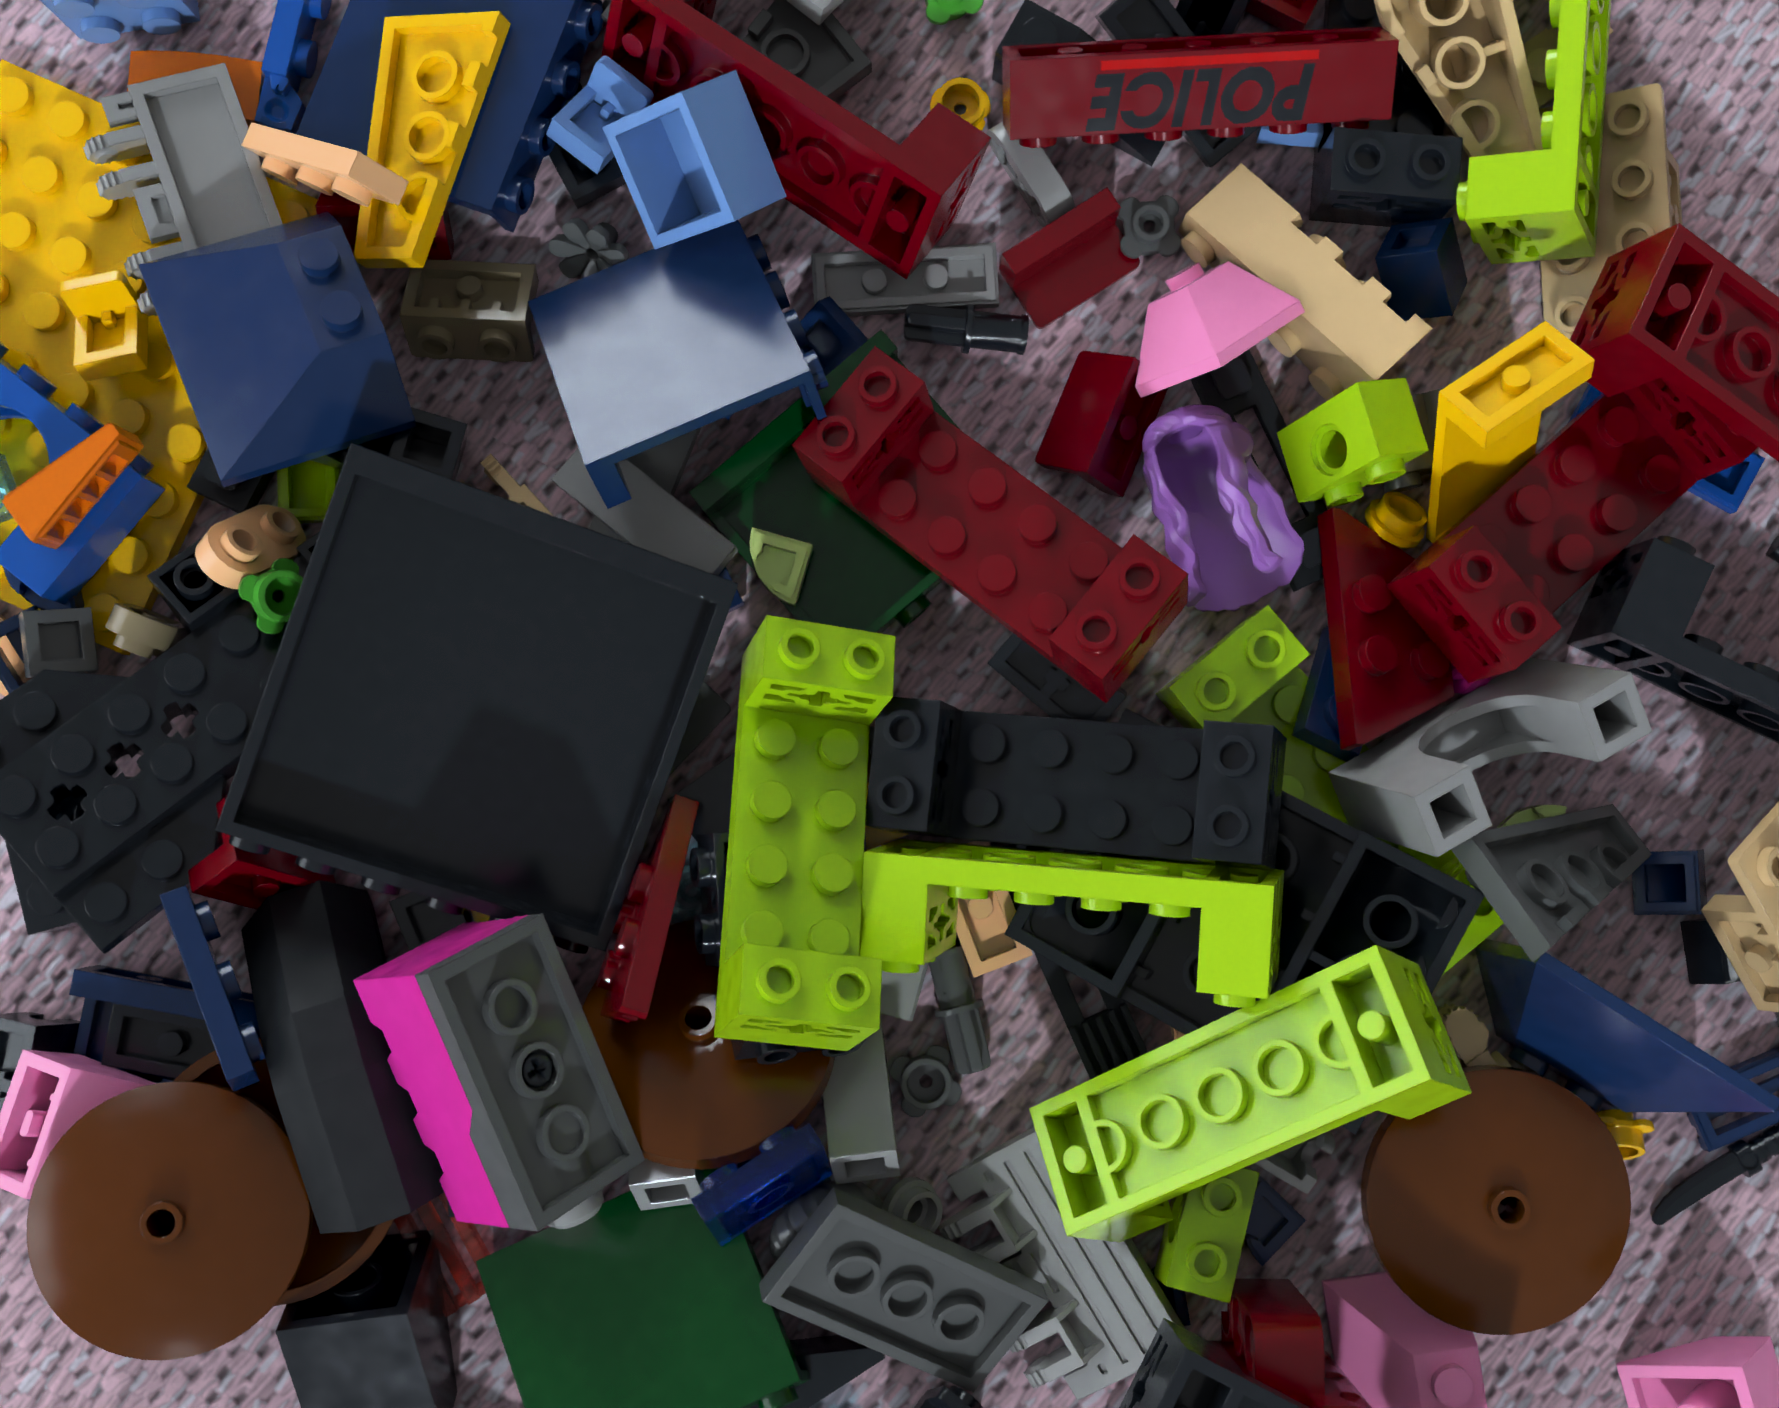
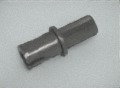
(960, 1011)

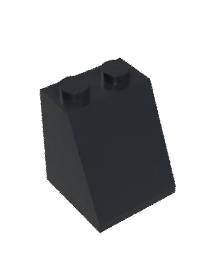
(374, 1334)

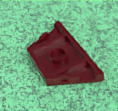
(1379, 654)
(645, 918)

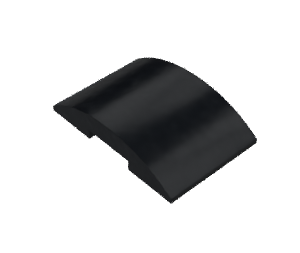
(1337, 901)

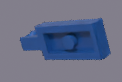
(287, 59)

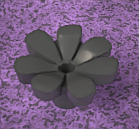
(587, 249)

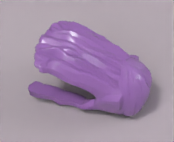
(1218, 509)

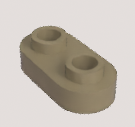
(143, 630)

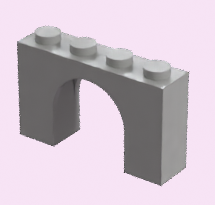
(1421, 780)
(857, 1127)

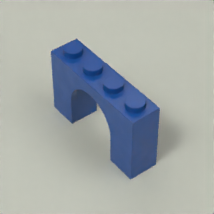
(67, 569)

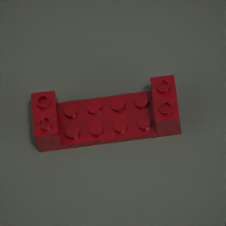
(830, 162)
(1693, 320)
(1557, 521)
(990, 528)

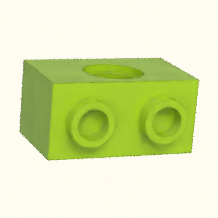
(1353, 442)
(1207, 1236)

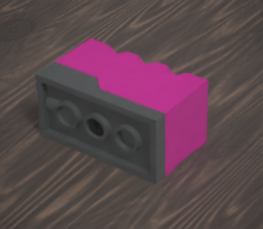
(503, 1074)

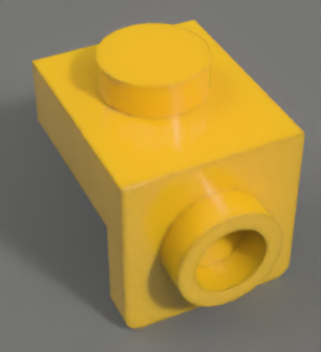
(108, 325)

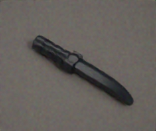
(1740, 1159)

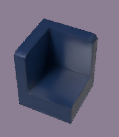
(1422, 268)

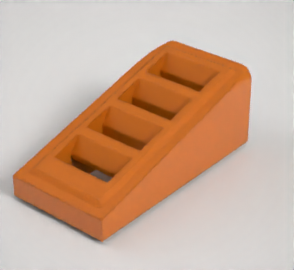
(67, 489)

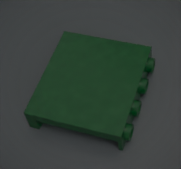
(854, 570)
(639, 1315)

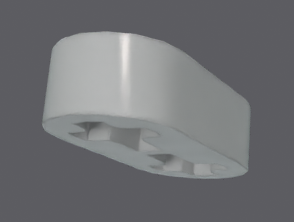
(1032, 176)

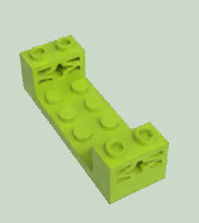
(1548, 199)
(1257, 680)
(799, 838)
(916, 887)
(1245, 1090)

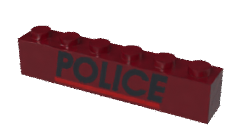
(1198, 85)

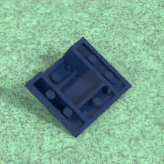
(278, 346)
(1602, 1042)

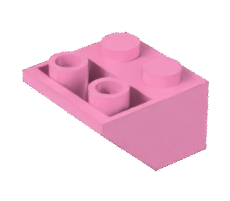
(44, 1102)

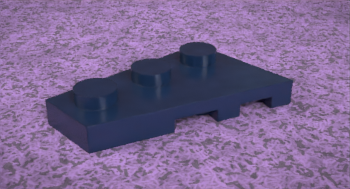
(214, 987)

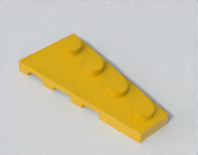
(421, 122)

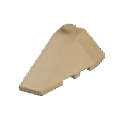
(1470, 68)

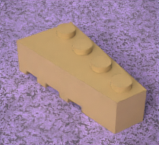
(1346, 323)

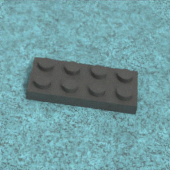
(902, 1290)

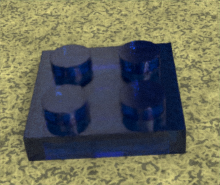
(744, 1196)

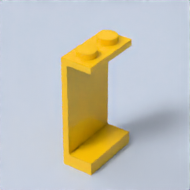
(1493, 419)

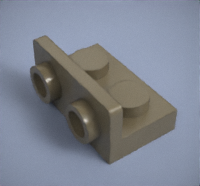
(470, 310)

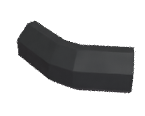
(330, 1062)

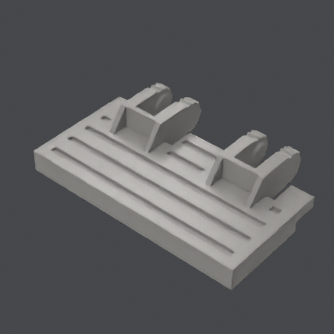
(200, 174)
(1099, 1289)

